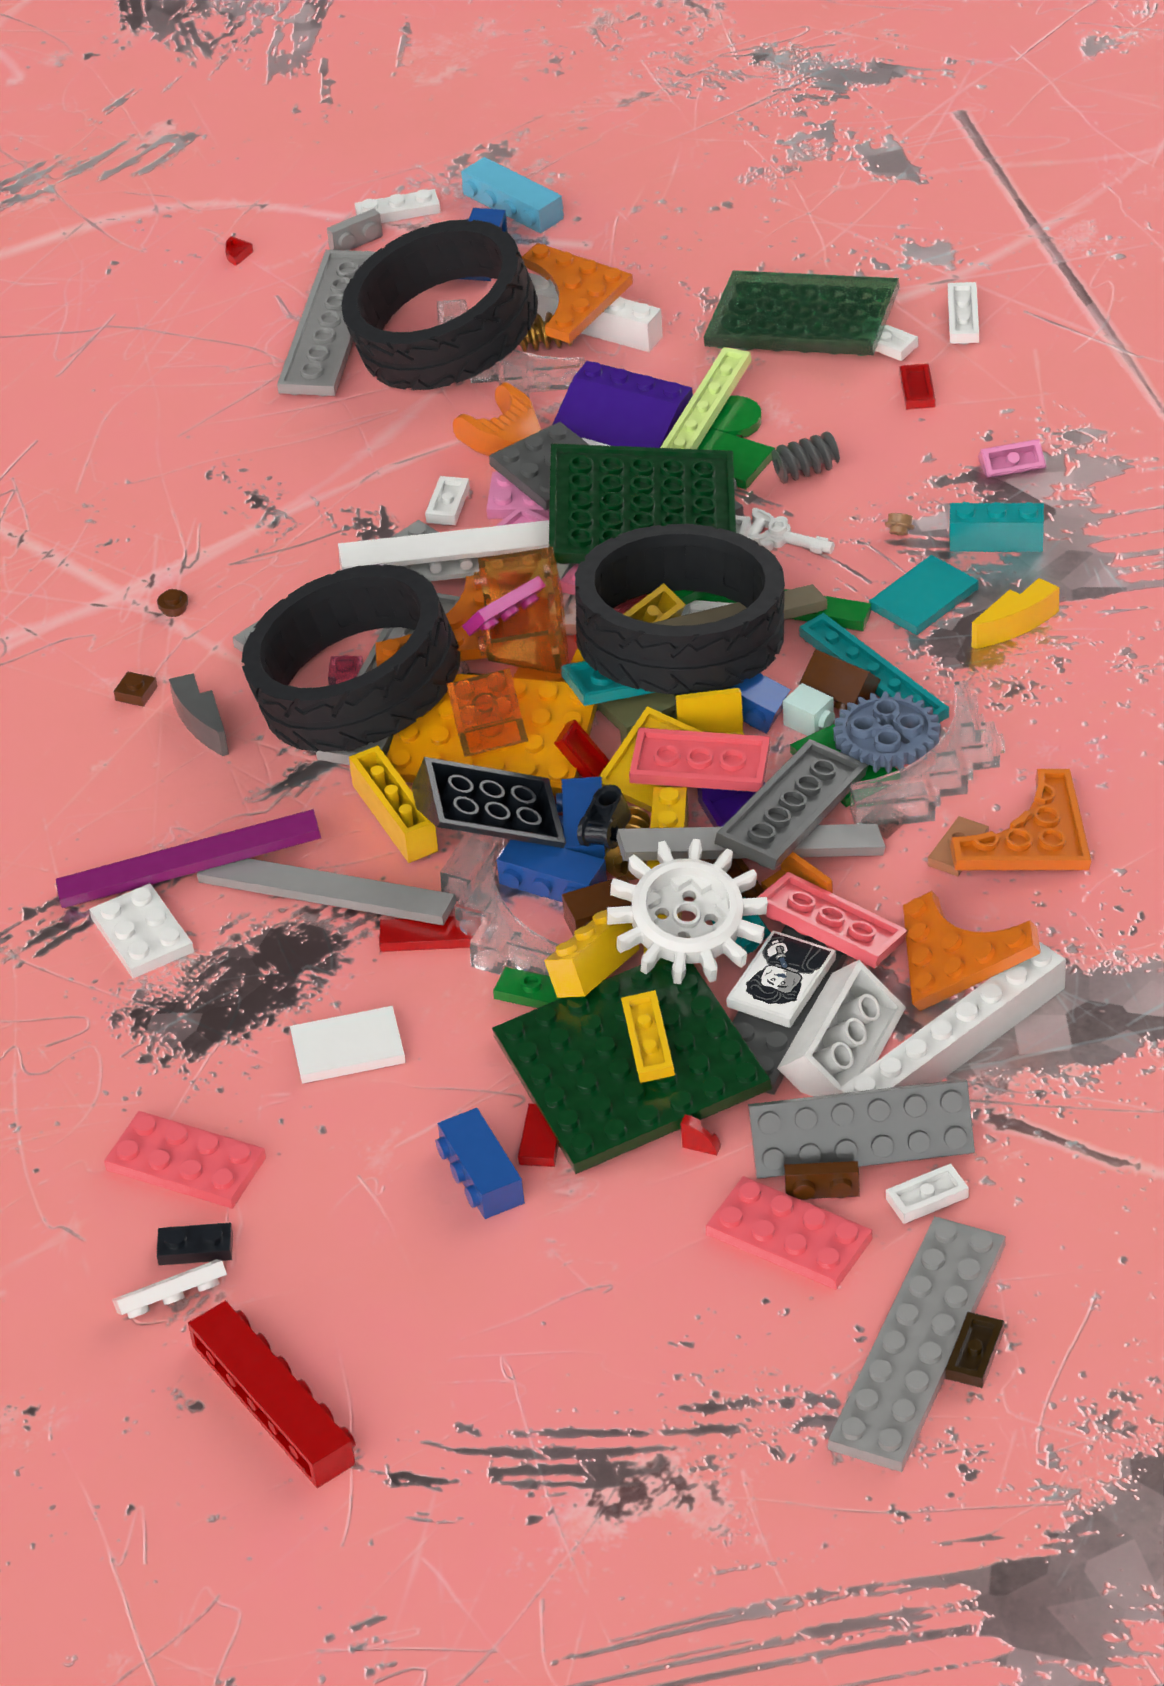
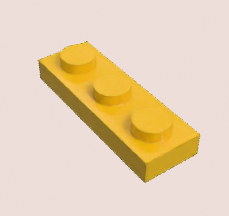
(648, 1036)

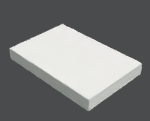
(347, 1044)

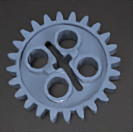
(886, 731)

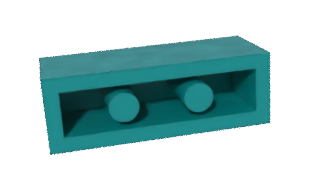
(996, 527)

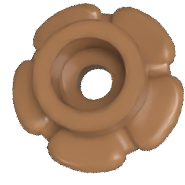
(899, 523)

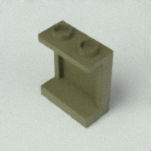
(626, 711)

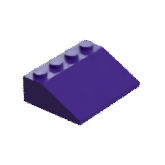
(621, 406)

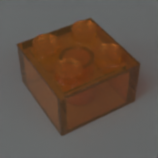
(487, 712)

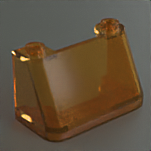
(532, 636)

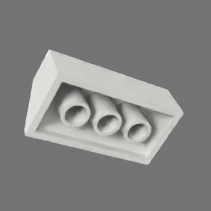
(842, 1032)

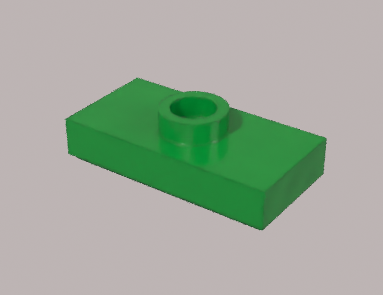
(524, 988)

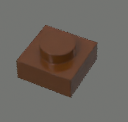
(135, 689)

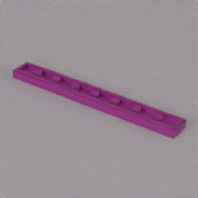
(187, 858)

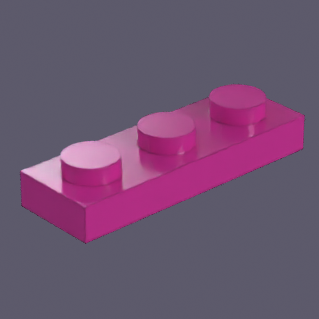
(505, 607)

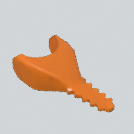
(497, 433)

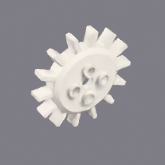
(663, 892)

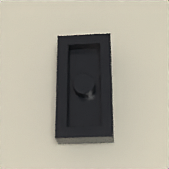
(194, 1243)

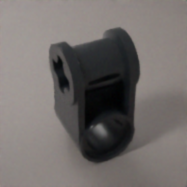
(604, 817)

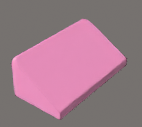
(1012, 458)

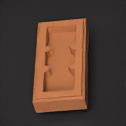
(941, 855)

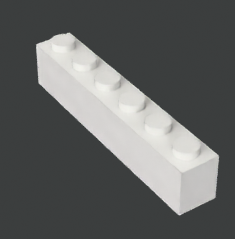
(622, 323)

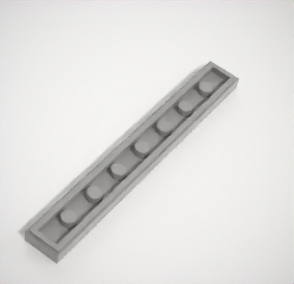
(821, 842)
(333, 889)

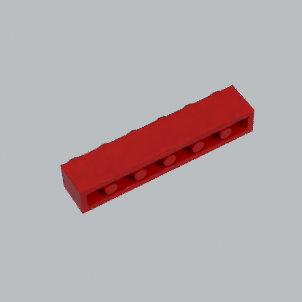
(272, 1393)

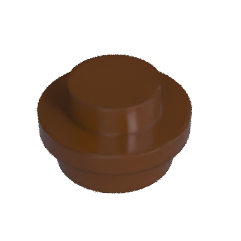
(172, 602)

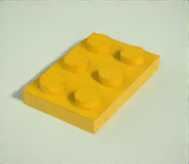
(619, 766)

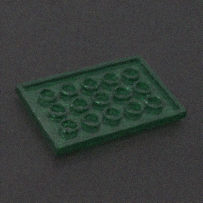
(802, 312)

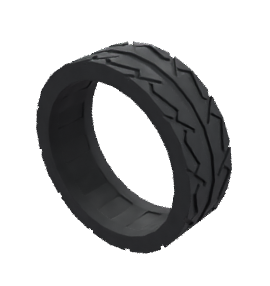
(455, 348)
(683, 656)
(368, 705)

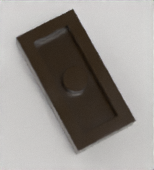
(974, 1349)

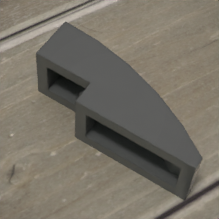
(199, 713)

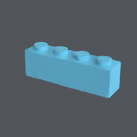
(507, 190)

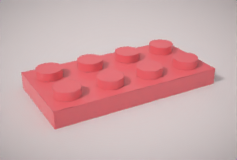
(699, 759)
(832, 920)
(185, 1159)
(789, 1232)

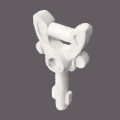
(780, 533)

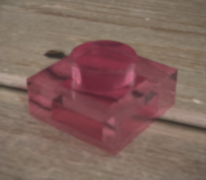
(344, 668)

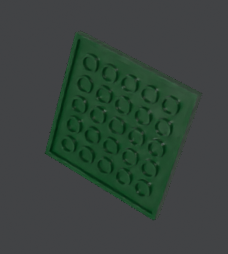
(626, 488)
(585, 1076)

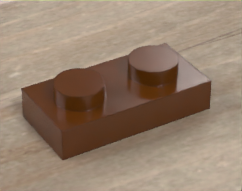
(822, 1180)

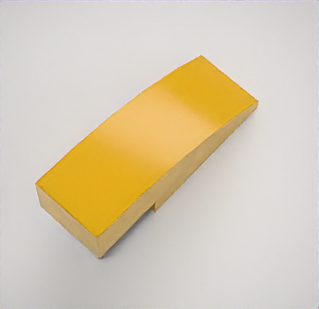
(1016, 614)

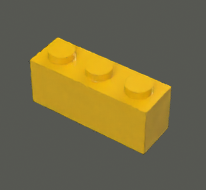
(587, 957)

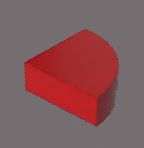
(237, 250)
(697, 1137)

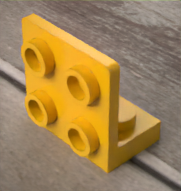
(712, 711)

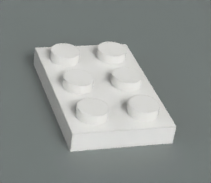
(141, 930)

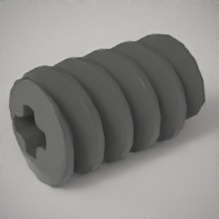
(804, 455)

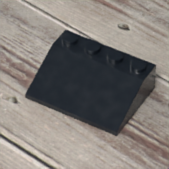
(488, 802)

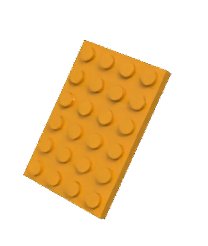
(544, 710)

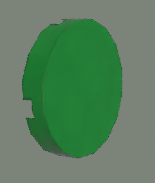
(739, 417)

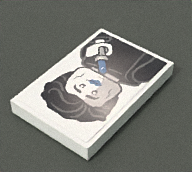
(781, 979)

